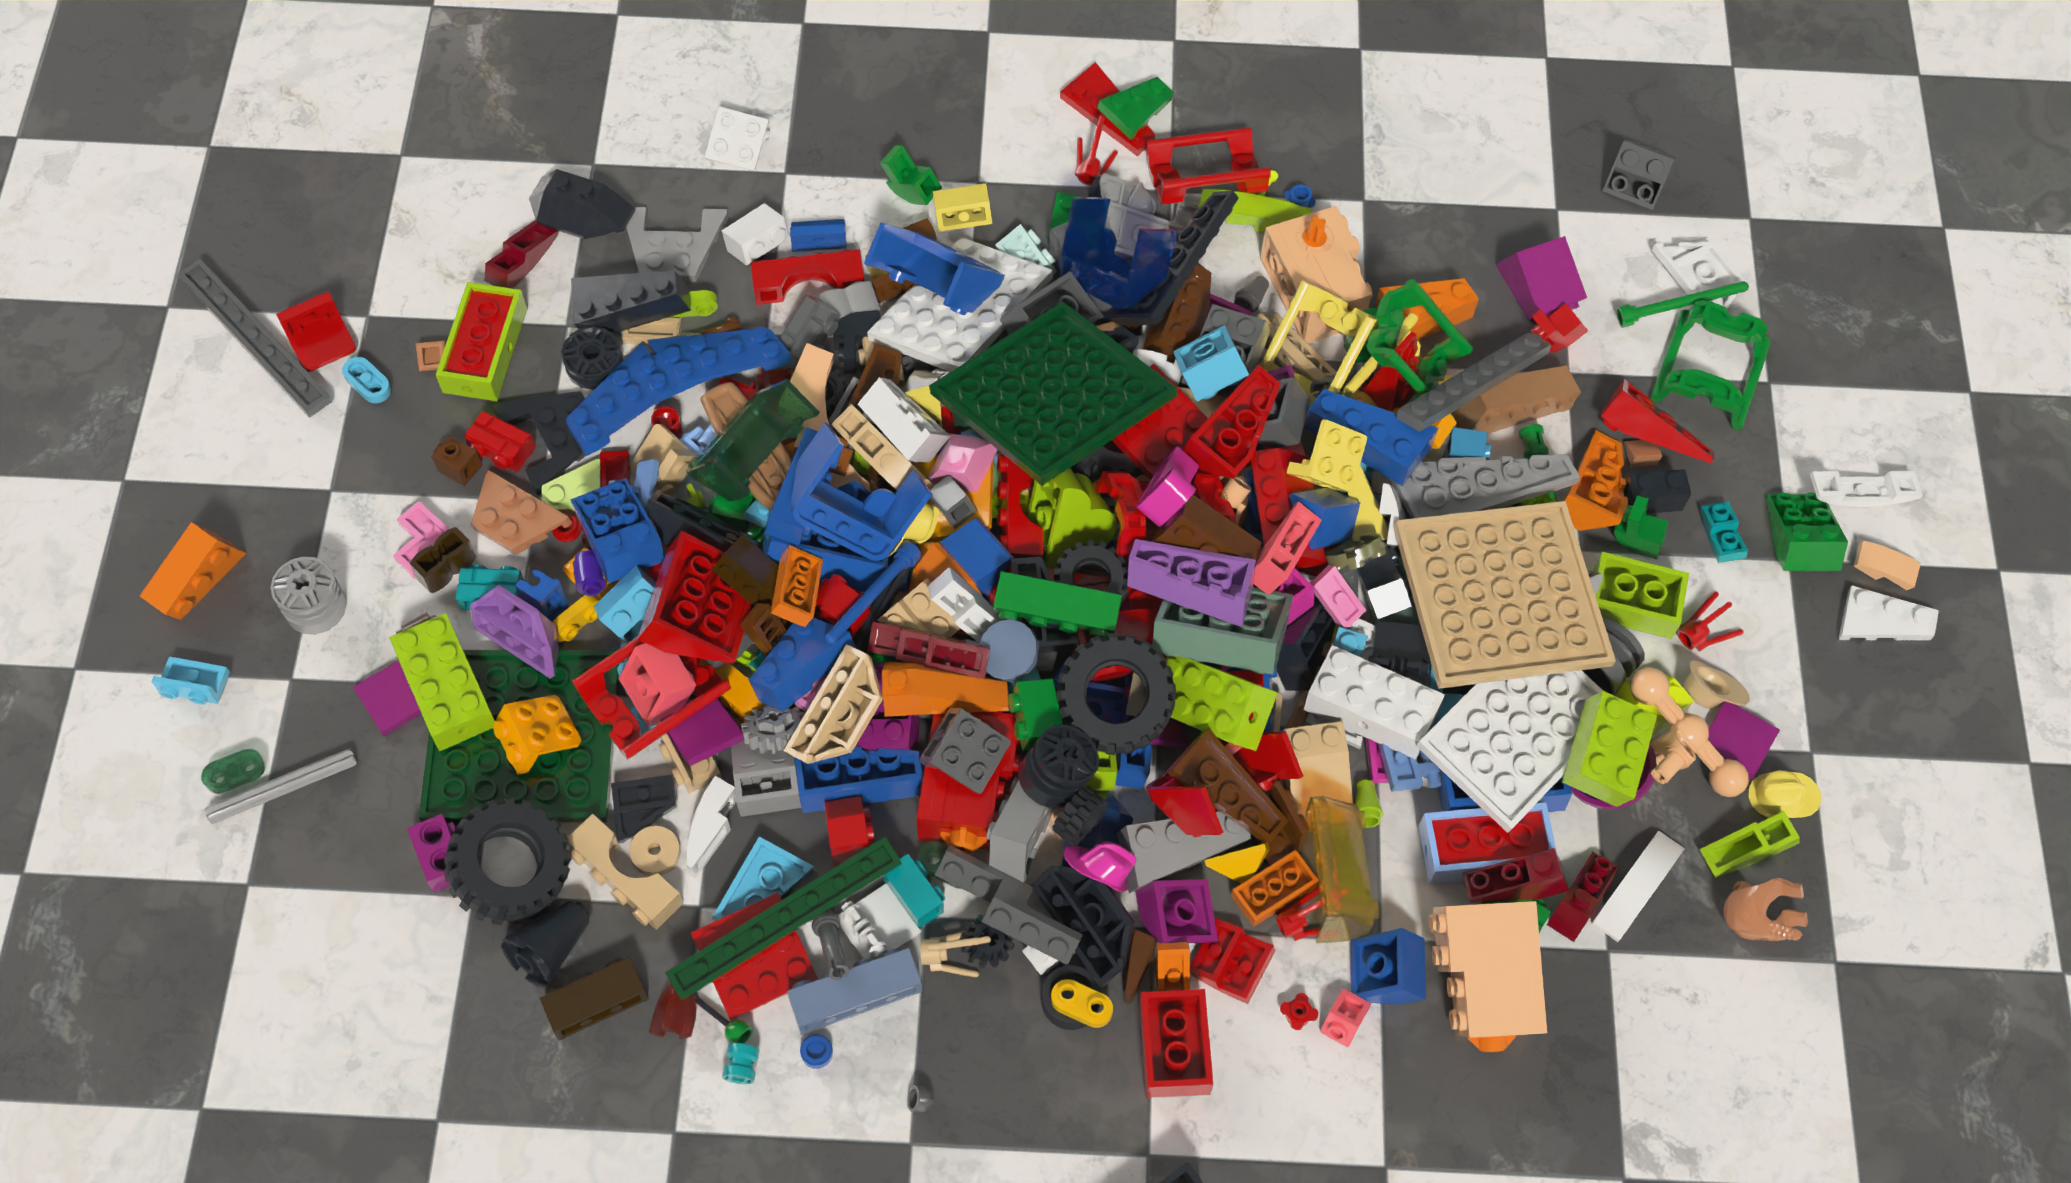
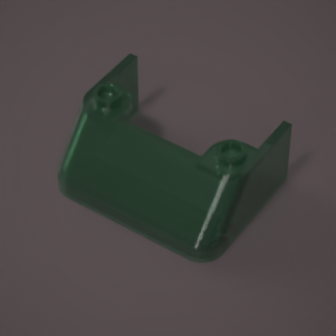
(750, 438)

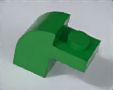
(907, 180)
(1640, 531)

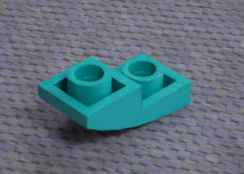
(1722, 532)

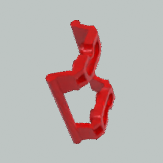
(1243, 172)
(1128, 491)
(612, 710)

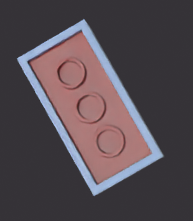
(1472, 840)

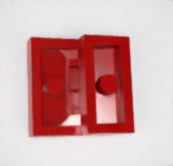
(1233, 962)

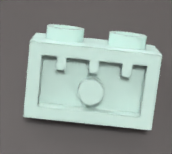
(1025, 246)

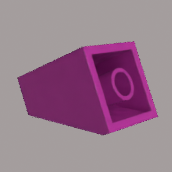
(1543, 278)

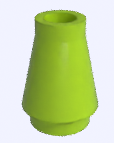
(1368, 801)

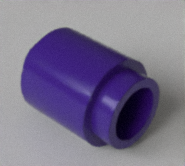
(588, 574)

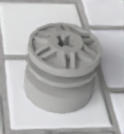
(308, 595)

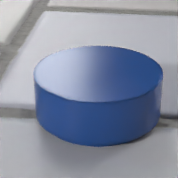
(816, 1051)

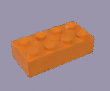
(797, 586)
(1274, 888)

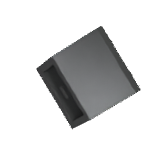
(1638, 174)

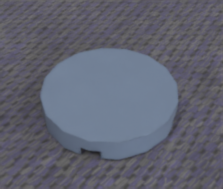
(1011, 650)

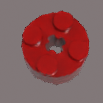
(835, 599)

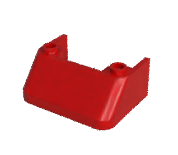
(1191, 805)

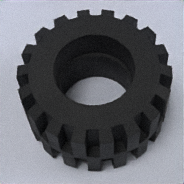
(1094, 556)

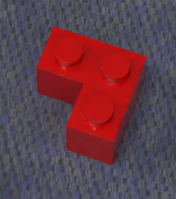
(848, 828)

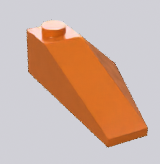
(1599, 494)
(920, 690)

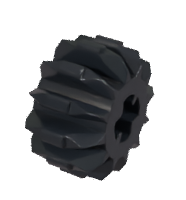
(984, 952)

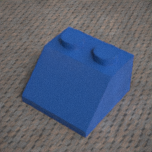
(1389, 967)

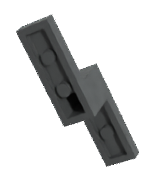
(1008, 904)

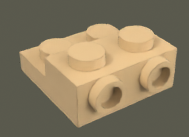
(921, 613)

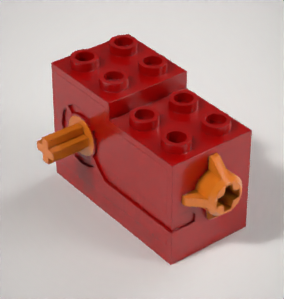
(955, 813)

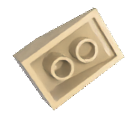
(1323, 761)

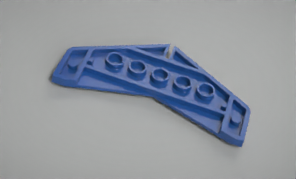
(673, 368)

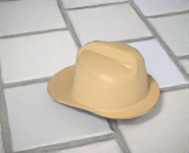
(1712, 687)

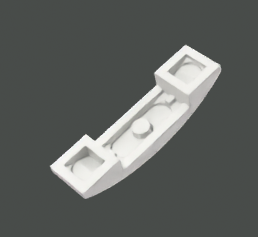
(1866, 491)
(1638, 886)

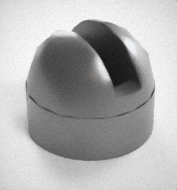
(919, 1099)

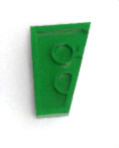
(1136, 105)

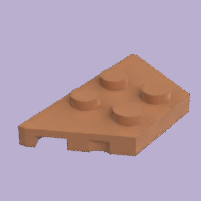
(513, 516)

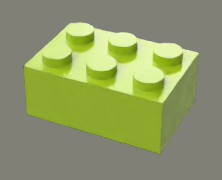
(1641, 594)
(1609, 749)

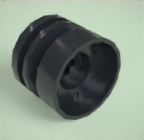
(1058, 766)

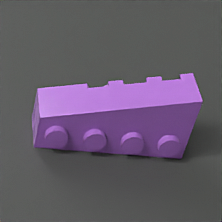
(1193, 578)

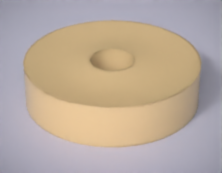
(651, 838)

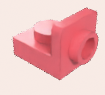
(1345, 1017)

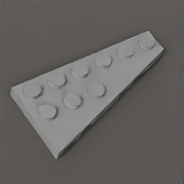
(1482, 484)

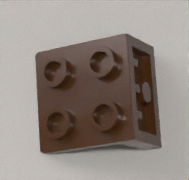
(1294, 832)

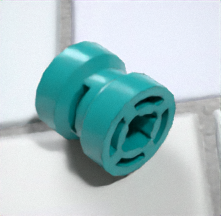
(740, 1063)

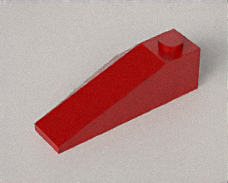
(1636, 416)

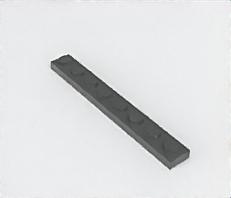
(254, 338)
(1473, 381)

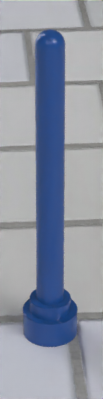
(905, 556)

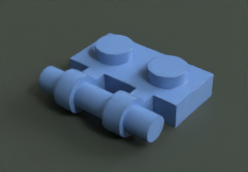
(1405, 772)

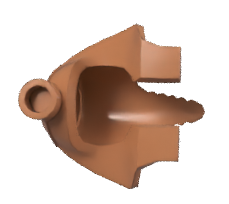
(1747, 909)

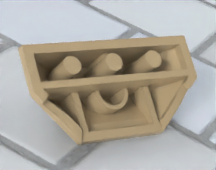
(838, 710)

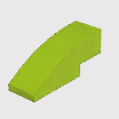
(1750, 845)

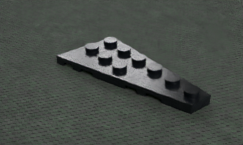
(1187, 251)

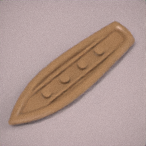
(720, 406)

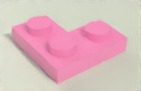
(423, 528)

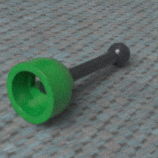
(735, 1031)

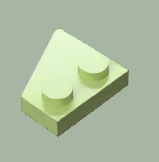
(571, 485)

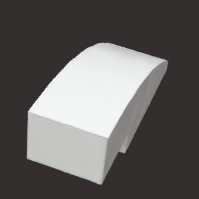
(963, 603)
(709, 824)

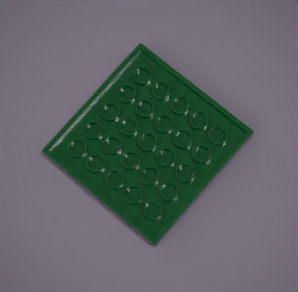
(1053, 392)
(564, 782)

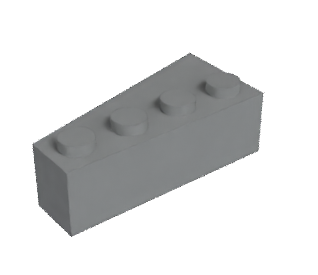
(1165, 849)

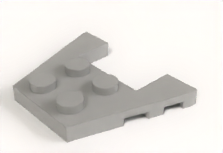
(1127, 221)
(674, 249)

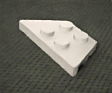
(1699, 267)

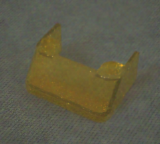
(1341, 869)

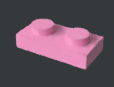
(1337, 597)

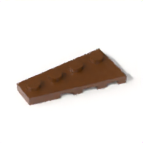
(881, 363)
(1228, 786)

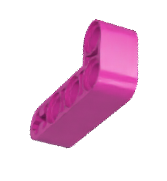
(1169, 487)

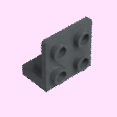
(965, 749)

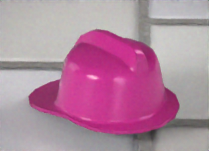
(1104, 863)

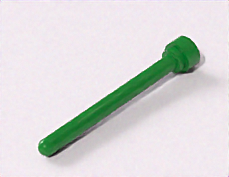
(1629, 314)

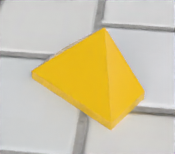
(1239, 864)

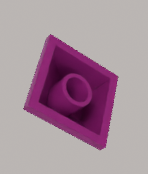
(1177, 911)

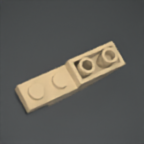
(875, 447)

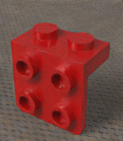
(316, 332)

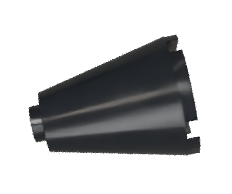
(546, 942)

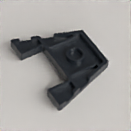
(549, 417)

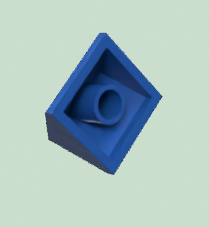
(1336, 512)
(978, 554)

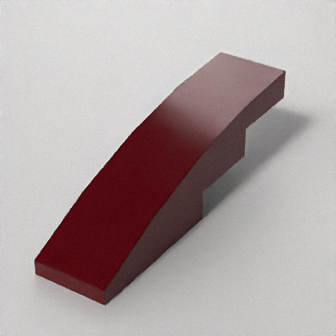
(929, 649)

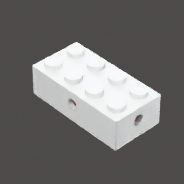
(1373, 701)

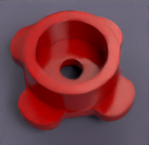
(1297, 1020)

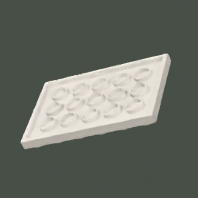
(935, 334)
(1510, 740)

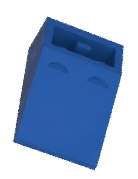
(618, 529)

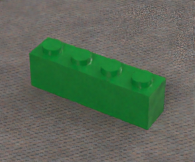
(1056, 604)

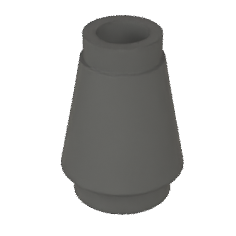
(1252, 294)

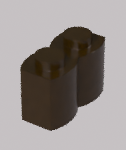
(438, 563)

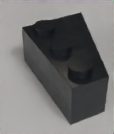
(1050, 637)
(1304, 647)

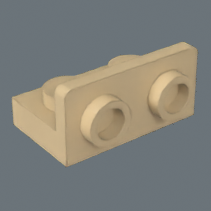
(692, 776)

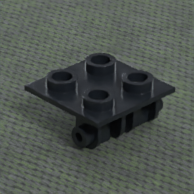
(1402, 650)

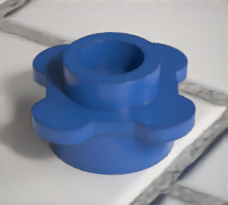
(1300, 192)

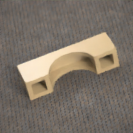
(650, 896)

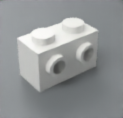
(755, 234)

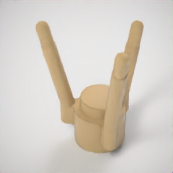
(936, 950)

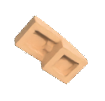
(1885, 562)

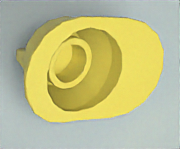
(921, 527)
(1785, 792)

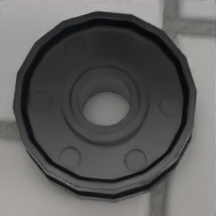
(590, 343)

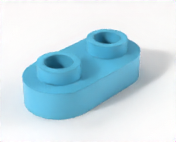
(368, 381)

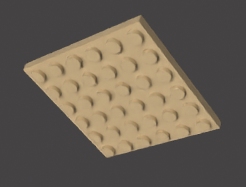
(1503, 594)

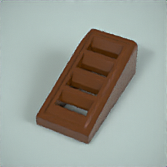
(752, 627)
(1140, 956)

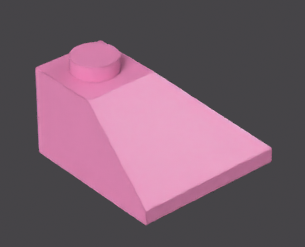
(964, 460)

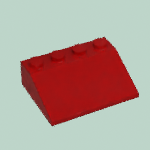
(692, 606)

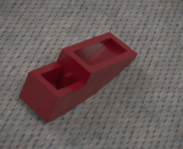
(519, 255)

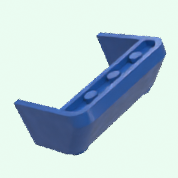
(934, 266)
(862, 527)

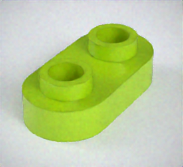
(702, 304)

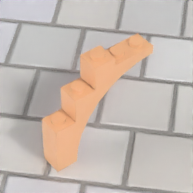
(811, 380)

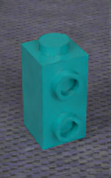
(915, 892)

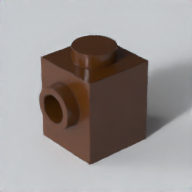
(456, 460)

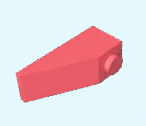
(1285, 548)

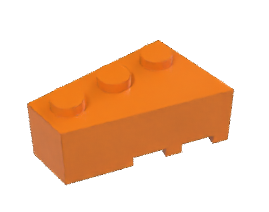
(1453, 298)
(191, 571)

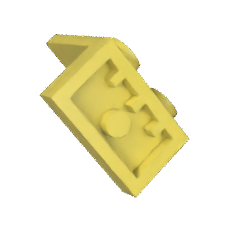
(1333, 459)

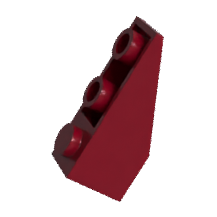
(1518, 879)
(1583, 896)

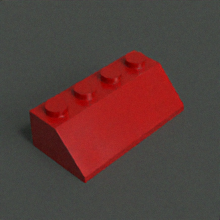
(1272, 494)

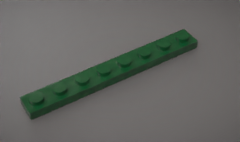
(783, 918)

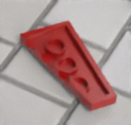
(1084, 96)

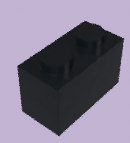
(1665, 489)

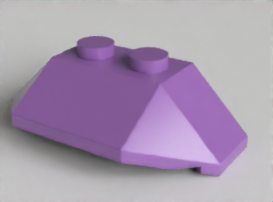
(517, 629)

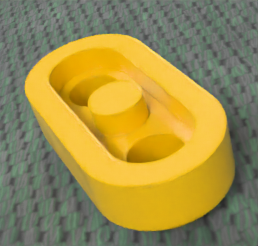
(576, 617)
(1080, 1004)

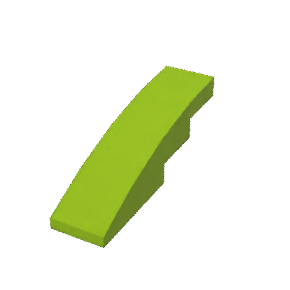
(1259, 210)

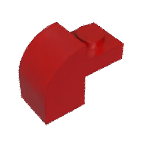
(1559, 328)

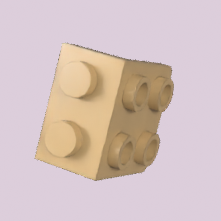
(672, 455)

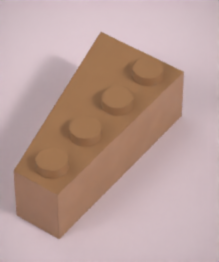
(1519, 400)

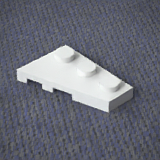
(1881, 616)

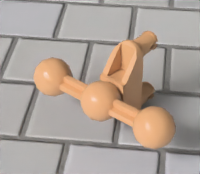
(1686, 737)

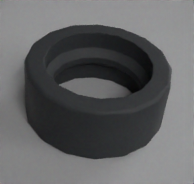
(1069, 972)

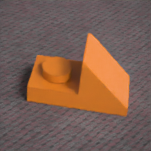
(1172, 966)

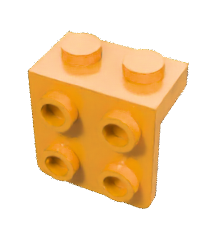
(534, 729)

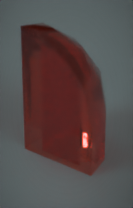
(673, 1015)

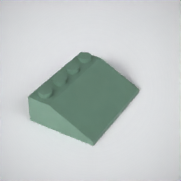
(1208, 639)

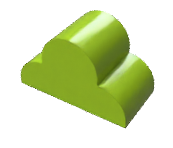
(1069, 515)

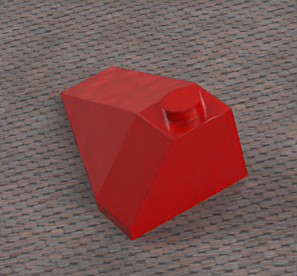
(1388, 386)
(1232, 432)

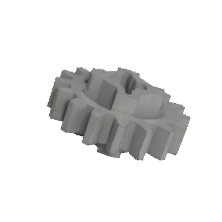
(771, 728)

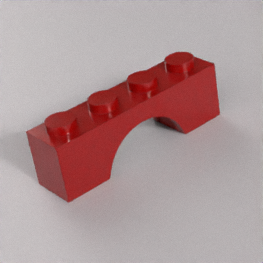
(776, 277)
(1018, 533)

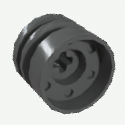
(1628, 658)

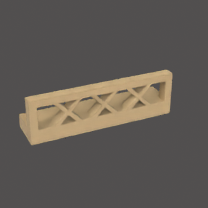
(1290, 354)

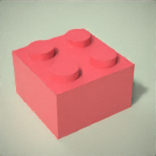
(656, 683)

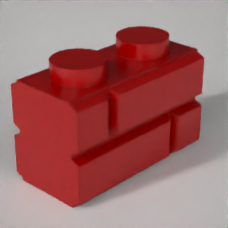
(500, 442)

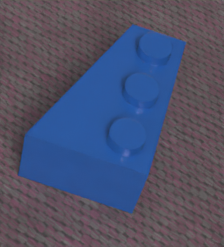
(797, 663)

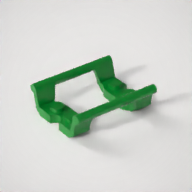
(1384, 339)
(1695, 382)

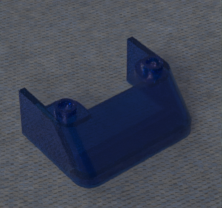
(1091, 257)

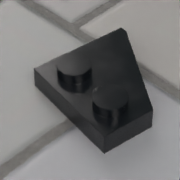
(641, 803)

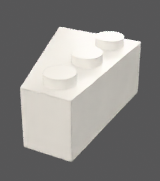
(903, 421)

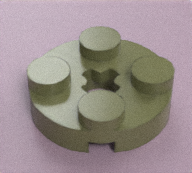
(1354, 553)

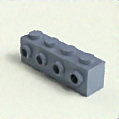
(864, 989)

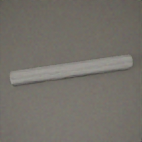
(280, 786)

